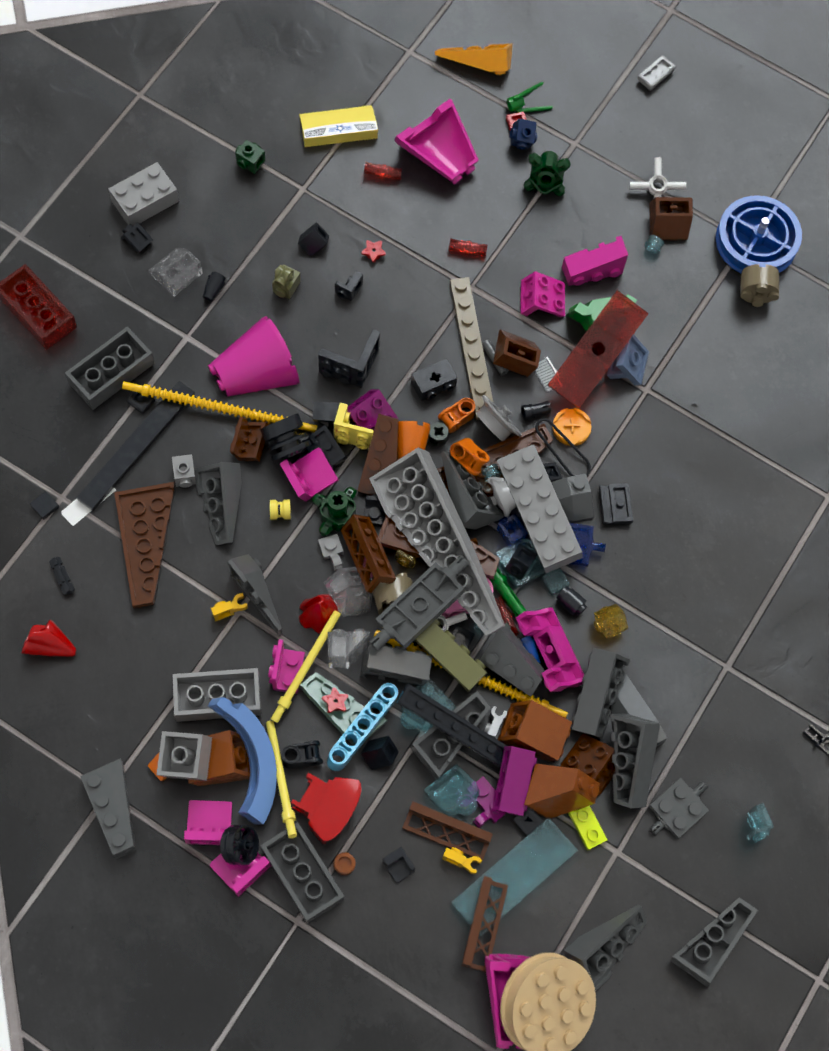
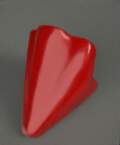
(317, 612)
(48, 641)

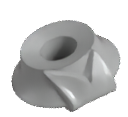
(502, 495)

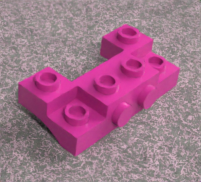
(555, 648)

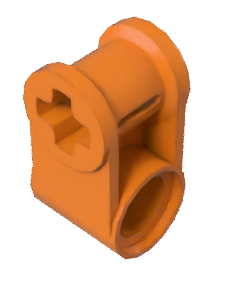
(455, 417)
(469, 456)

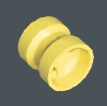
(285, 509)

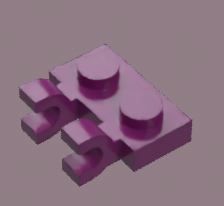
(485, 802)

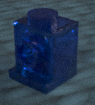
(514, 524)

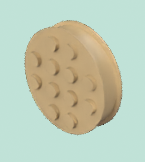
(548, 1003)

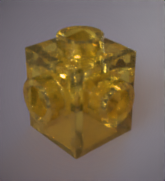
(610, 621)

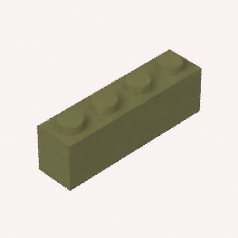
(451, 656)

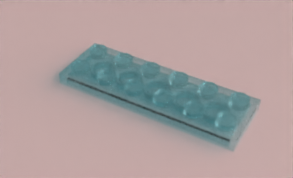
(521, 870)

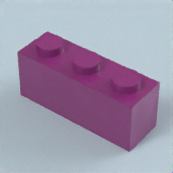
(514, 780)

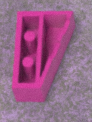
(595, 264)

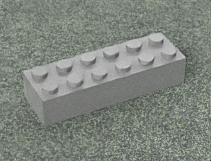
(540, 508)

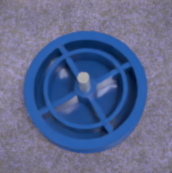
(758, 233)

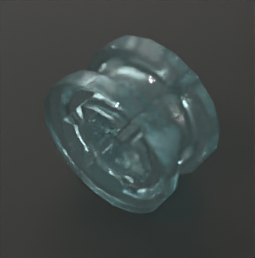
(654, 244)
(491, 471)

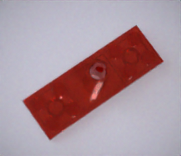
(609, 336)

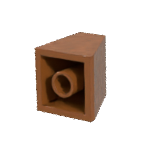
(535, 729)
(227, 760)
(560, 790)

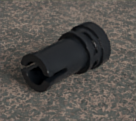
(530, 411)

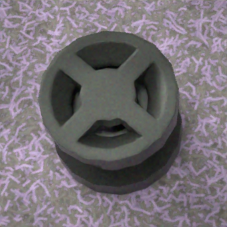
(438, 439)

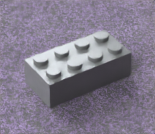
(195, 691)

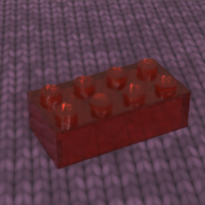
(36, 306)

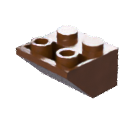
(671, 217)
(516, 353)

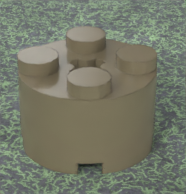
(759, 284)
(387, 593)

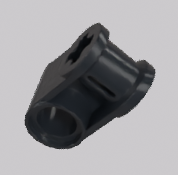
(303, 754)

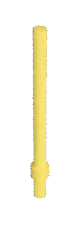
(285, 701)
(288, 814)

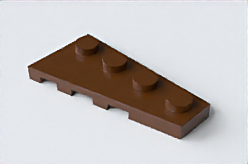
(382, 451)

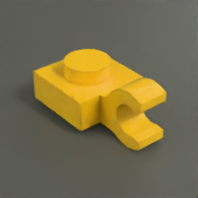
(225, 609)
(457, 858)

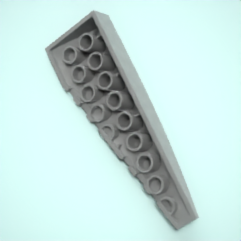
(426, 515)

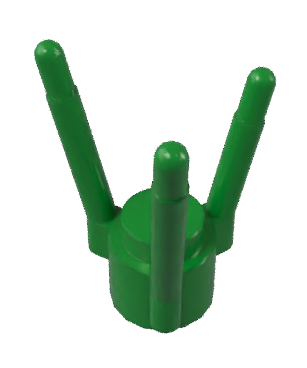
(516, 102)

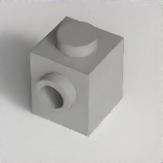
(184, 470)

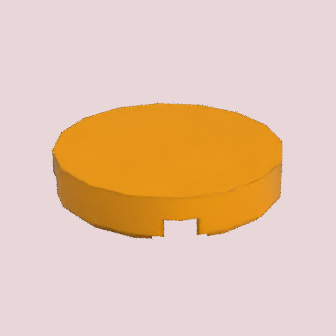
(573, 424)

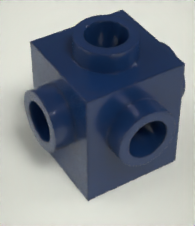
(523, 134)

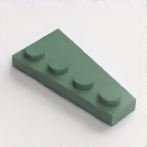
(317, 686)

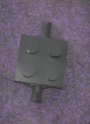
(678, 808)

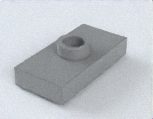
(656, 72)

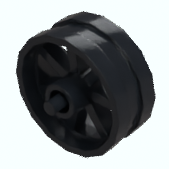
(243, 845)

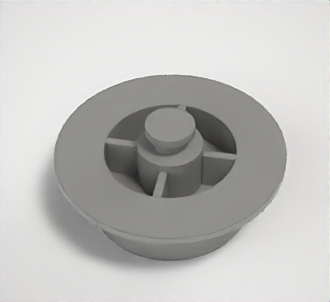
(497, 419)

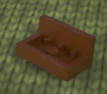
(248, 440)

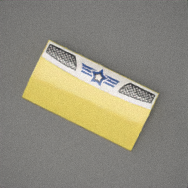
(338, 126)

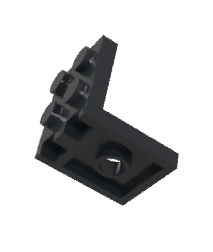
(349, 370)

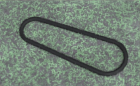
(570, 443)

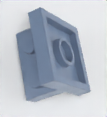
(630, 362)

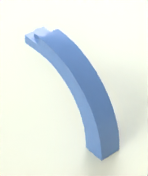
(261, 758)

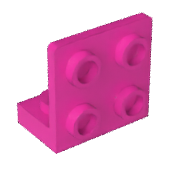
(542, 293)
(310, 474)
(285, 667)
(207, 821)
(240, 876)

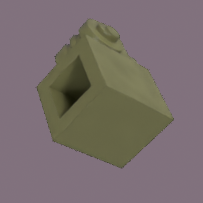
(285, 281)

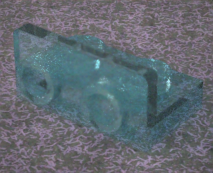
(760, 821)

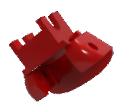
(328, 805)

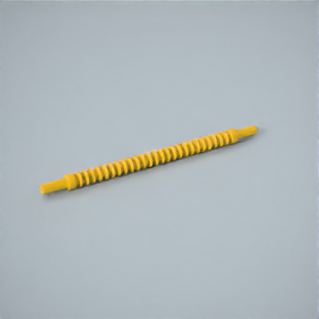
(146, 390)
(491, 683)

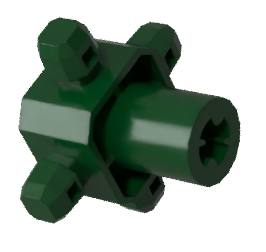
(547, 173)
(335, 509)

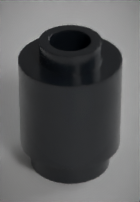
(572, 601)

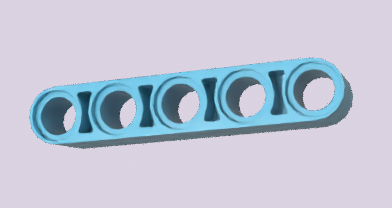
(358, 735)

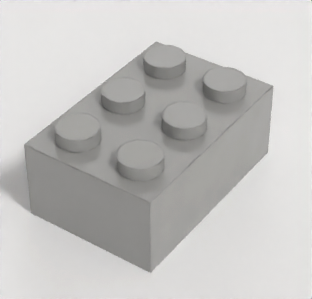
(144, 194)

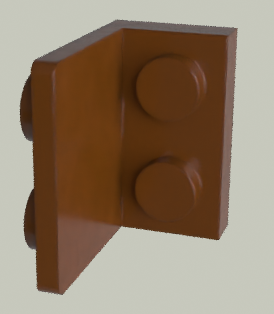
(593, 759)

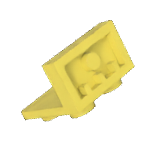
(350, 434)

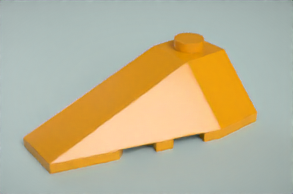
(492, 58)

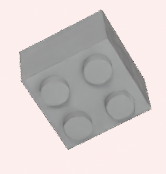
(184, 756)

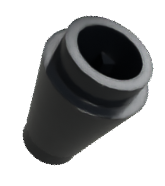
(214, 285)

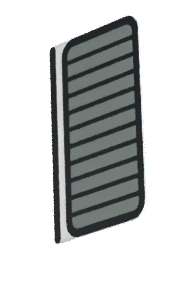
(545, 372)

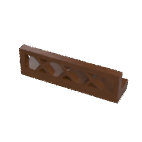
(370, 548)
(449, 823)
(477, 921)

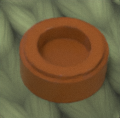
(344, 863)

